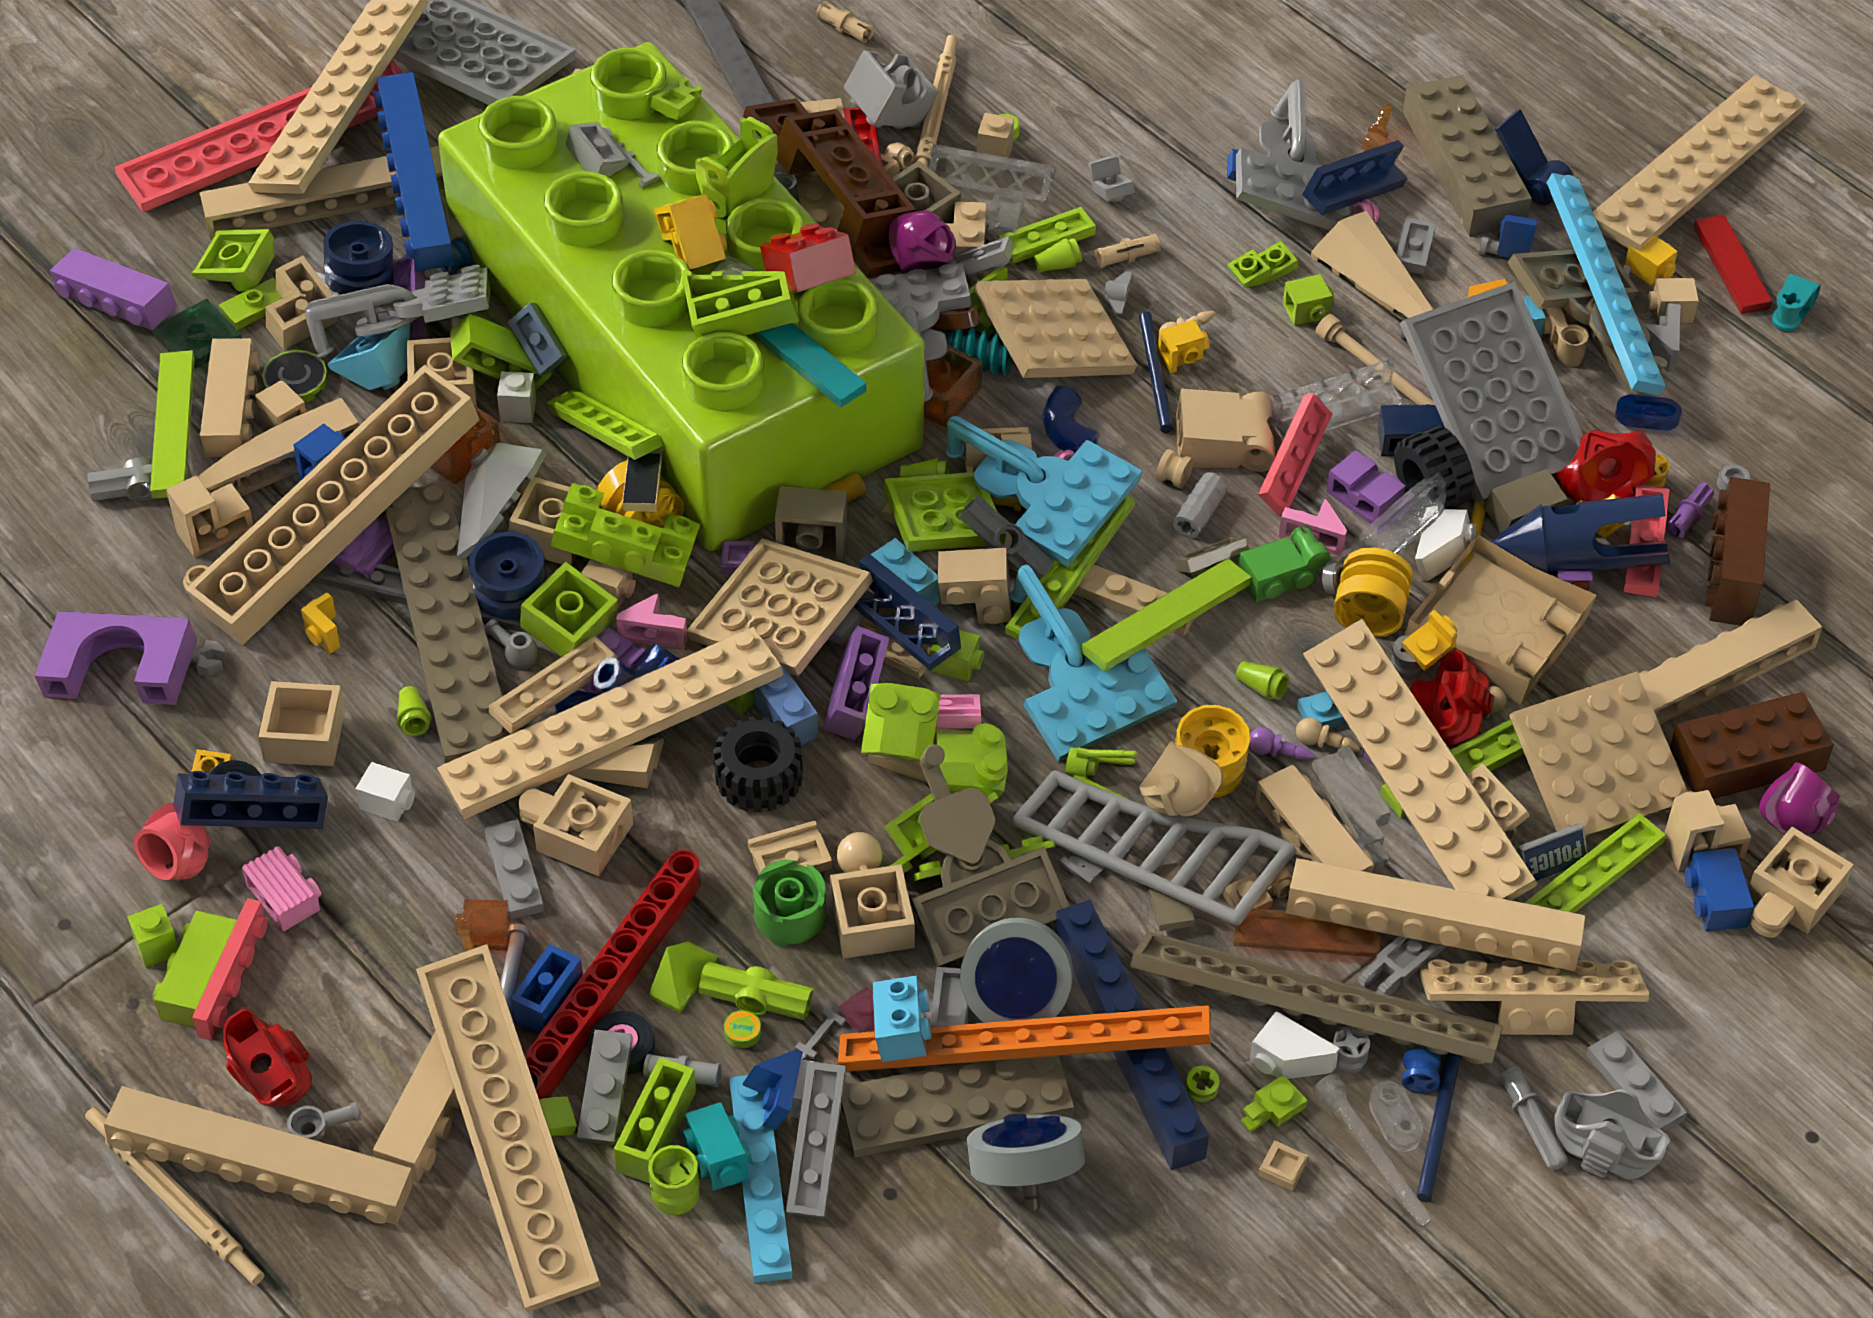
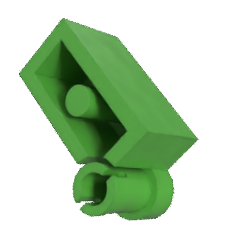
(1284, 564)

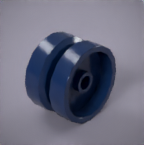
(357, 257)
(506, 572)

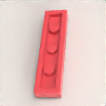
(1295, 453)
(1646, 579)
(226, 977)

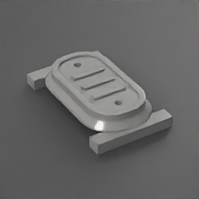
(1084, 868)

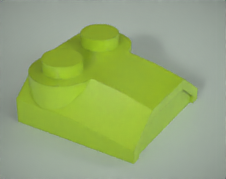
(237, 257)
(900, 721)
(974, 758)

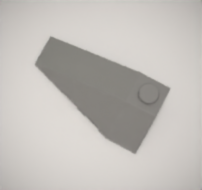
(492, 488)

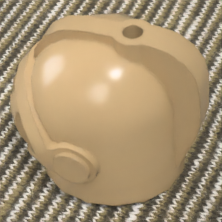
(1181, 782)

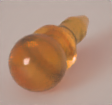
(1378, 133)

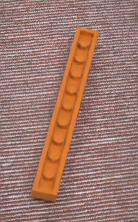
(1040, 1038)

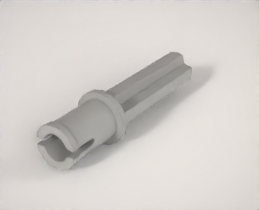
(1527, 1105)

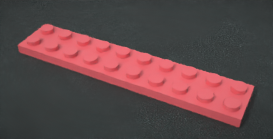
(219, 151)

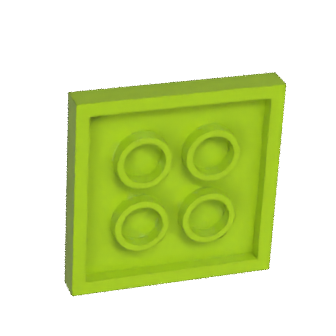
(930, 508)

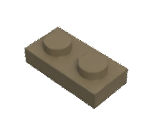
(1201, 559)

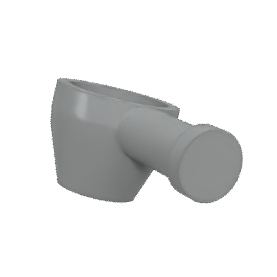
(520, 649)
(313, 1119)

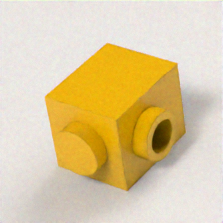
(1652, 261)

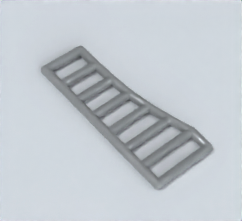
(1145, 873)

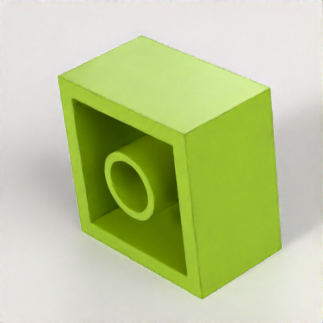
(567, 610)

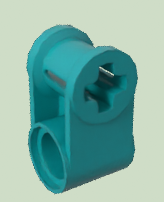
(1794, 302)

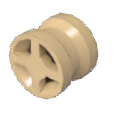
(1174, 468)

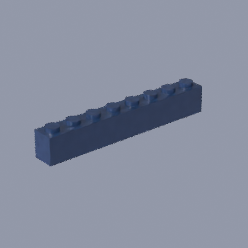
(1146, 1070)

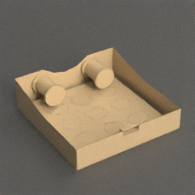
(1506, 616)

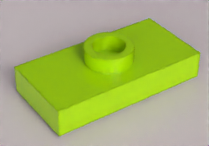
(250, 304)

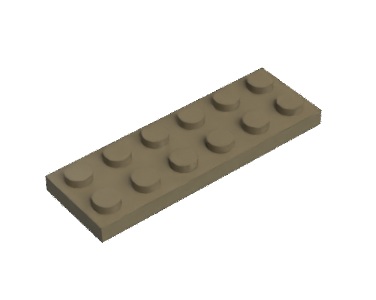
(950, 1101)

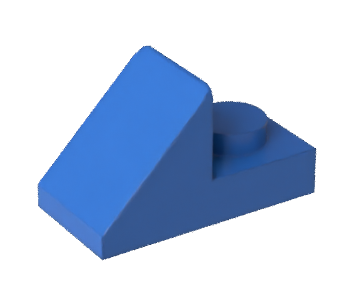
(1515, 235)
(777, 1081)

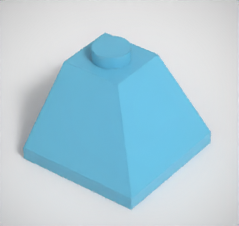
(374, 359)

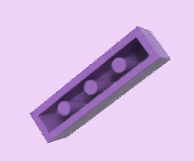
(113, 289)

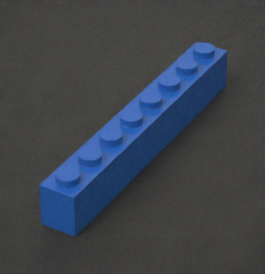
(414, 170)

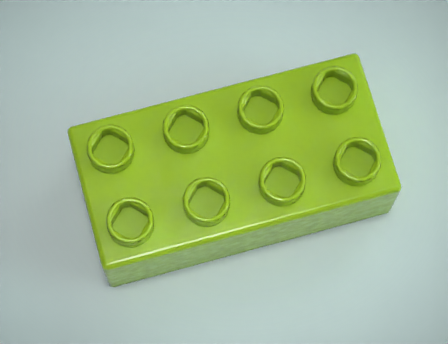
(616, 296)

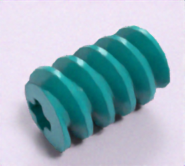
(989, 352)

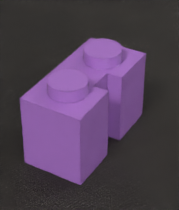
(1362, 488)

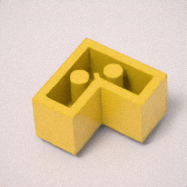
(692, 230)

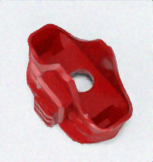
(1608, 466)
(1466, 692)
(250, 1038)

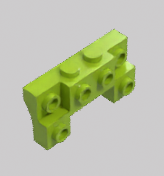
(623, 540)

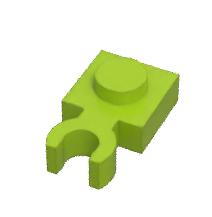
(675, 101)

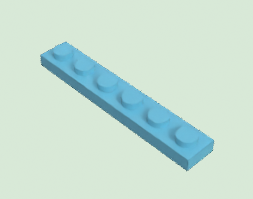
(763, 1190)

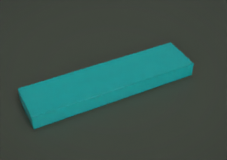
(813, 363)

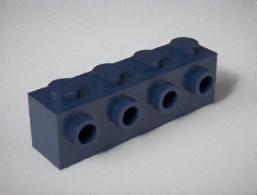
(250, 800)

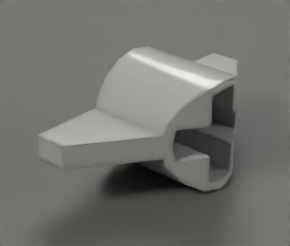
(1117, 292)

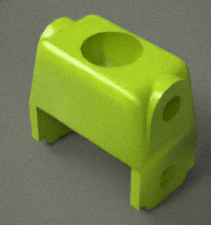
(742, 170)

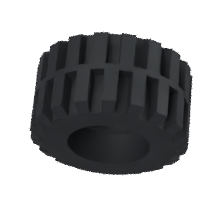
(1432, 453)
(754, 742)

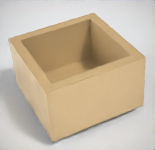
(302, 723)

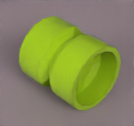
(674, 1180)

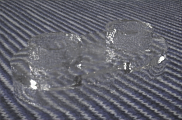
(1393, 1113)

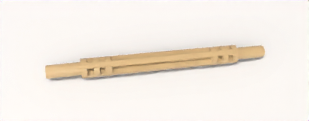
(933, 118)
(183, 1205)

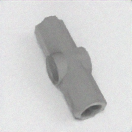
(130, 481)

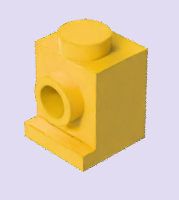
(1182, 344)

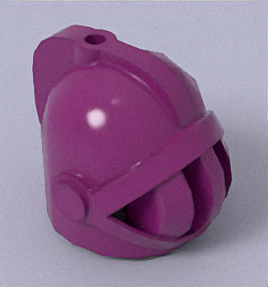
(921, 241)
(1799, 801)

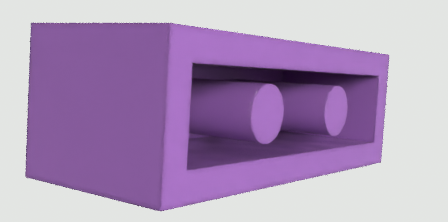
(857, 670)

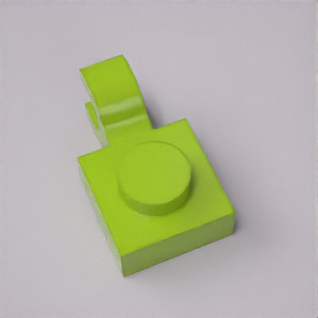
(1276, 1102)

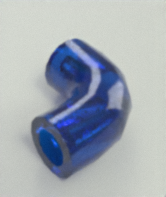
(1060, 421)
(613, 673)

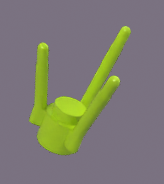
(1085, 762)

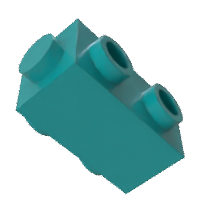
(717, 1146)

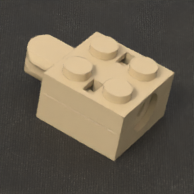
(578, 823)
(1796, 884)

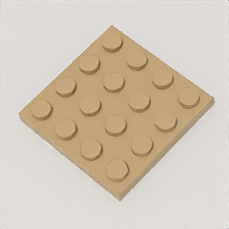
(1055, 328)
(788, 599)
(1599, 755)

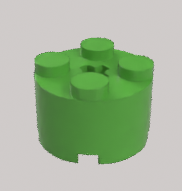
(789, 902)

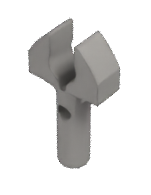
(201, 658)

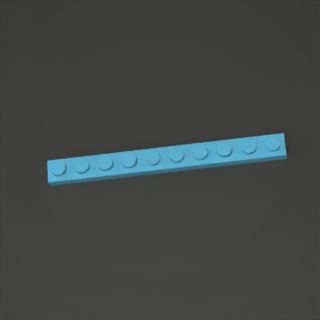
(1606, 285)

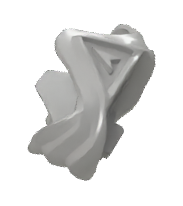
(1625, 1148)

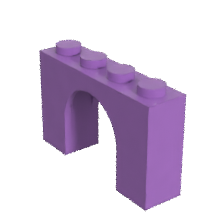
(82, 637)

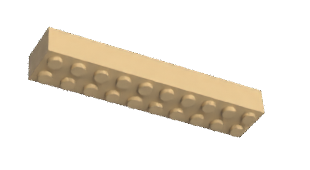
(332, 505)

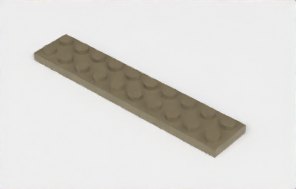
(445, 619)
(1319, 997)

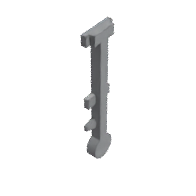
(646, 178)
(831, 1019)

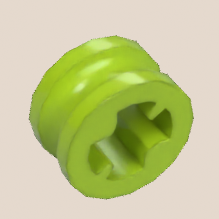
(1203, 1072)

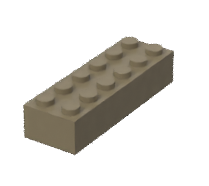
(1465, 154)

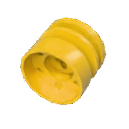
(613, 486)
(1373, 589)
(1220, 736)

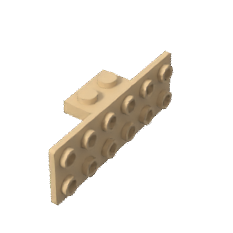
(1532, 995)

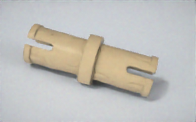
(844, 22)
(1112, 255)

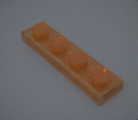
(1295, 933)

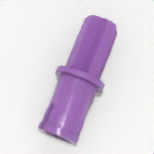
(1690, 510)

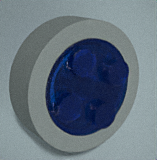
(1016, 972)
(1026, 1152)

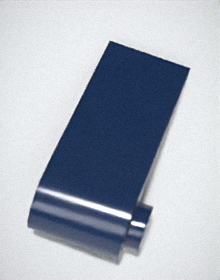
(1528, 157)

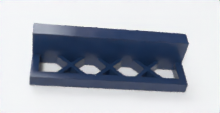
(1355, 178)
(915, 612)

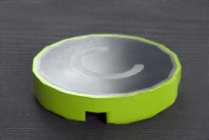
(299, 370)

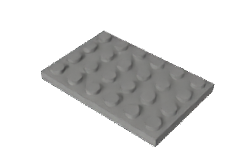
(481, 51)
(1495, 386)

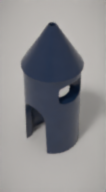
(1565, 540)

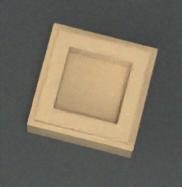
(1283, 1165)

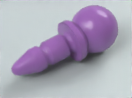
(1265, 741)

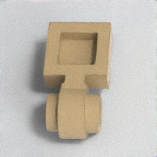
(896, 158)
(1280, 888)

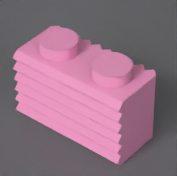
(282, 888)

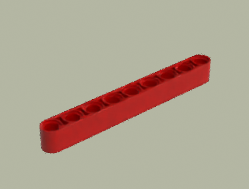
(613, 964)

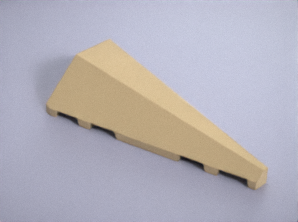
(1365, 257)
(626, 766)

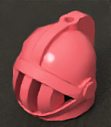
(169, 848)

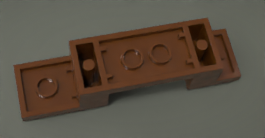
(861, 184)

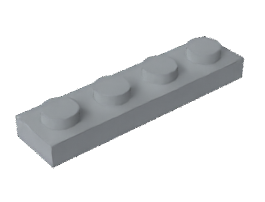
(816, 1140)

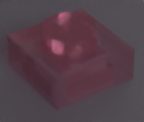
(859, 1011)

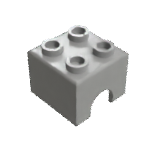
(890, 94)

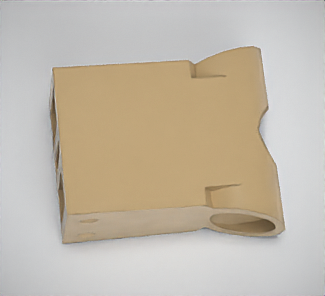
(1225, 429)

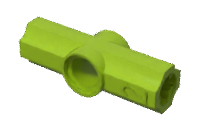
(756, 990)

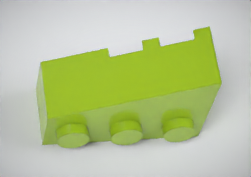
(739, 302)

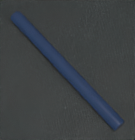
(1156, 373)
(1438, 1127)

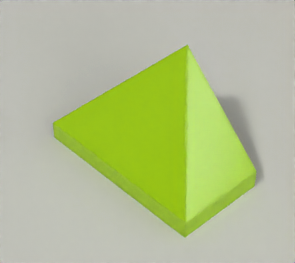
(680, 975)

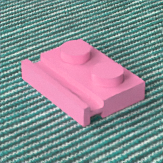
(959, 711)

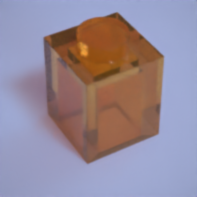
(484, 924)

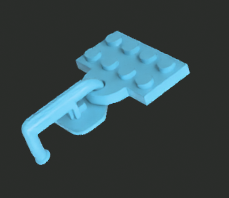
(1061, 497)
(1083, 699)

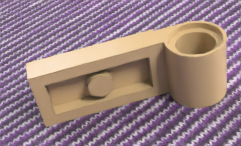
(1566, 340)

